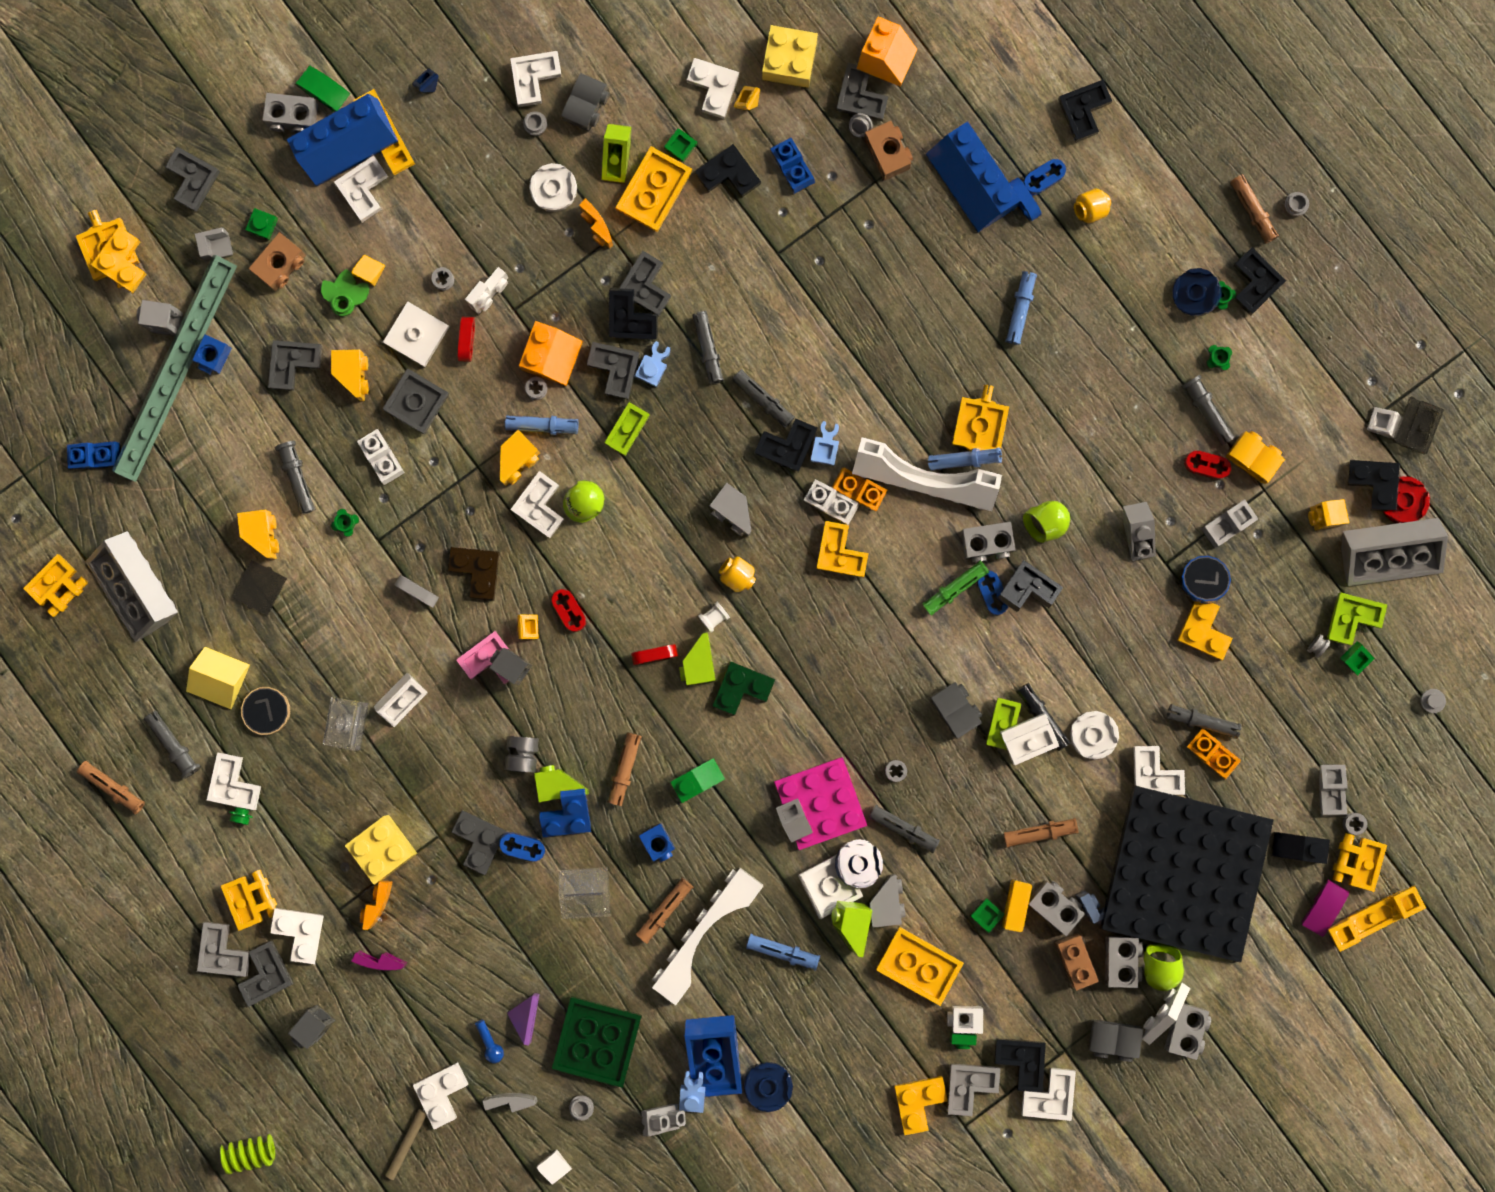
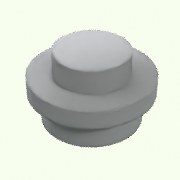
(535, 123)
(860, 124)
(1296, 204)
(1433, 701)
(581, 1107)

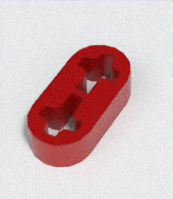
(466, 339)
(1206, 470)
(563, 613)
(654, 654)

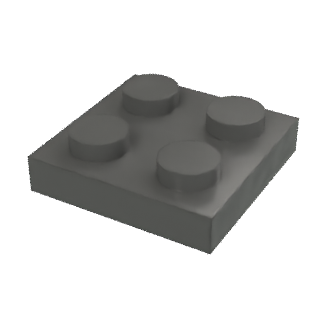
(416, 401)

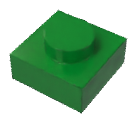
(680, 145)
(261, 224)
(1357, 658)
(987, 915)
(963, 1040)

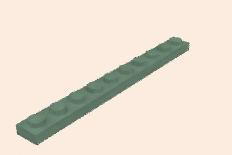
(174, 368)

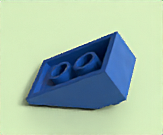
(715, 1053)

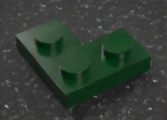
(740, 681)

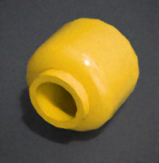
(1092, 205)
(737, 574)

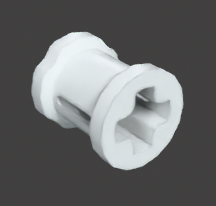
(714, 617)

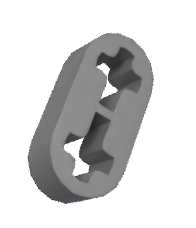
(416, 591)

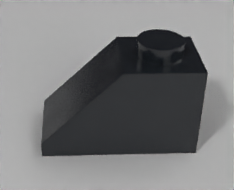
(1300, 847)

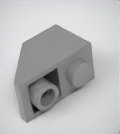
(733, 507)
(1139, 530)
(886, 905)

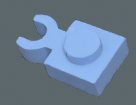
(652, 368)
(825, 448)
(692, 1094)

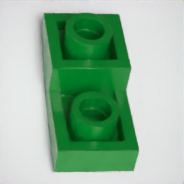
(323, 88)

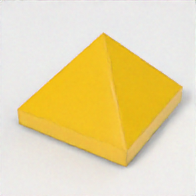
(748, 98)
(527, 626)

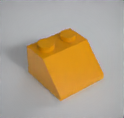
(887, 52)
(550, 353)

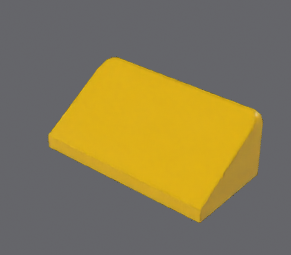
(1016, 905)

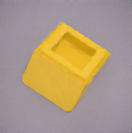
(368, 270)

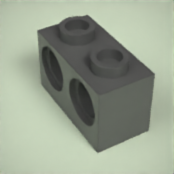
(510, 665)
(311, 1027)

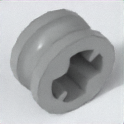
(435, 277)
(531, 393)
(1318, 646)
(896, 763)
(1363, 826)

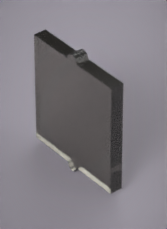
(259, 587)

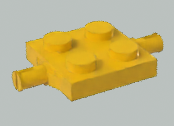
(95, 239)
(980, 422)

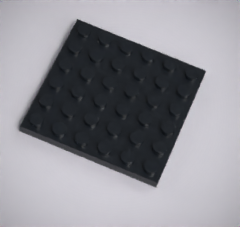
(1186, 873)

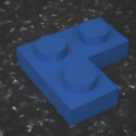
(570, 820)

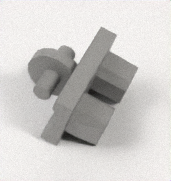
(662, 1119)

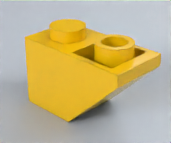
(349, 369)
(515, 456)
(1328, 514)
(257, 531)

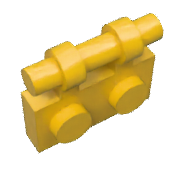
(50, 580)
(1366, 865)
(242, 902)

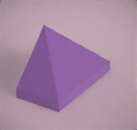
(524, 1017)

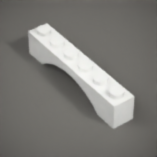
(972, 488)
(676, 978)

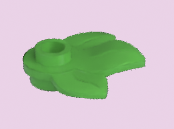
(346, 290)

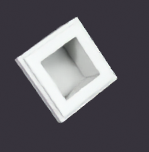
(1384, 422)
(553, 1167)

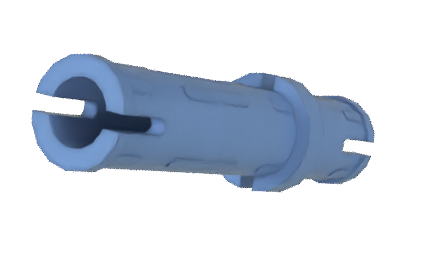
(1023, 299)
(535, 424)
(975, 457)
(810, 960)

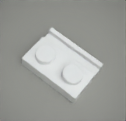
(1029, 739)

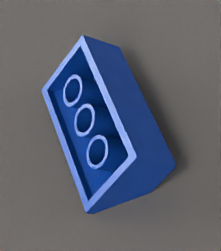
(343, 139)
(973, 177)

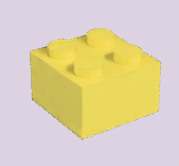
(789, 56)
(381, 849)

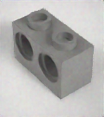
(292, 108)
(159, 317)
(987, 535)
(1052, 911)
(1115, 961)
(1181, 1029)

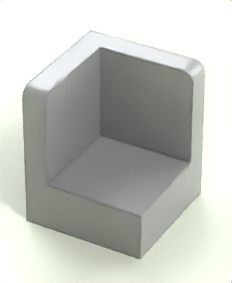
(214, 243)
(794, 820)

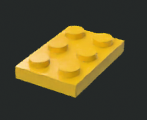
(654, 189)
(919, 966)

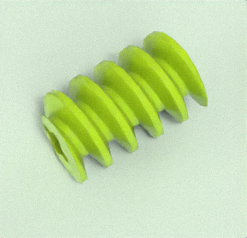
(248, 1155)

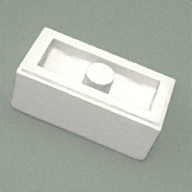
(400, 699)

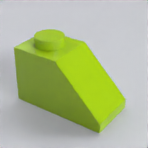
(616, 153)
(698, 663)
(552, 781)
(852, 924)

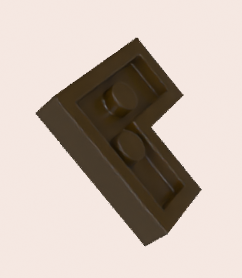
(482, 566)

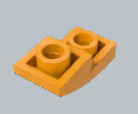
(599, 229)
(859, 489)
(1213, 754)
(372, 912)

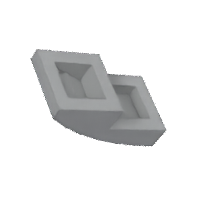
(1229, 523)
(1332, 790)
(516, 1101)

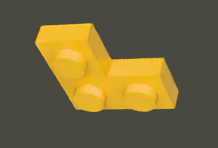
(113, 260)
(835, 557)
(1198, 631)
(913, 1098)

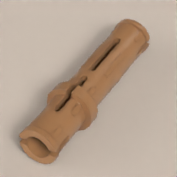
(1257, 214)
(624, 769)
(133, 803)
(1041, 832)
(645, 932)

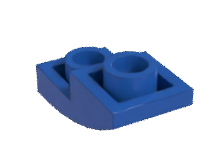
(792, 165)
(92, 455)

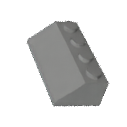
(1394, 551)
(131, 585)

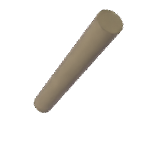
(406, 1144)

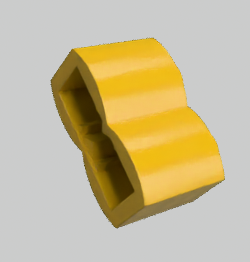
(1255, 456)

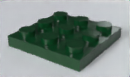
(597, 1041)

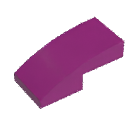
(1326, 908)
(386, 961)

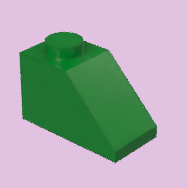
(697, 780)

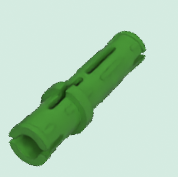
(952, 590)

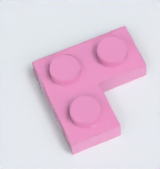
(478, 657)

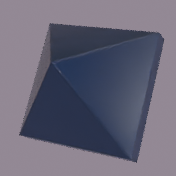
(426, 81)

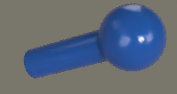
(494, 1053)

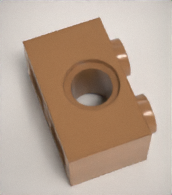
(888, 164)
(278, 248)
(1076, 961)

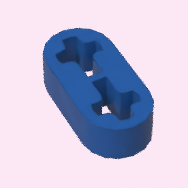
(1047, 182)
(1027, 204)
(987, 595)
(523, 841)

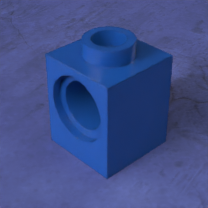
(207, 345)
(648, 836)

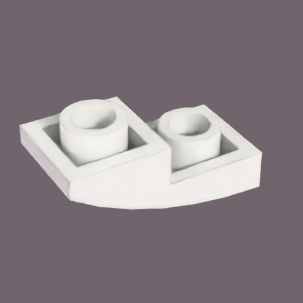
(380, 457)
(831, 502)

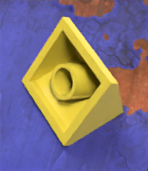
(216, 677)

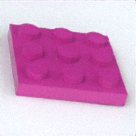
(826, 800)

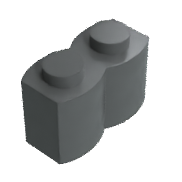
(585, 102)
(956, 710)
(1115, 1039)

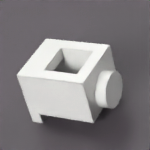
(974, 1022)

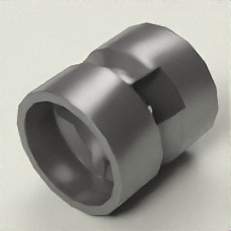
(521, 754)

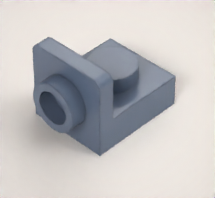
(1090, 907)

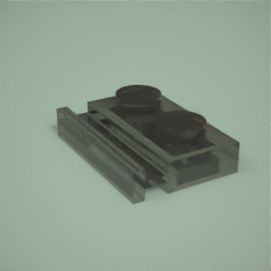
(1418, 425)

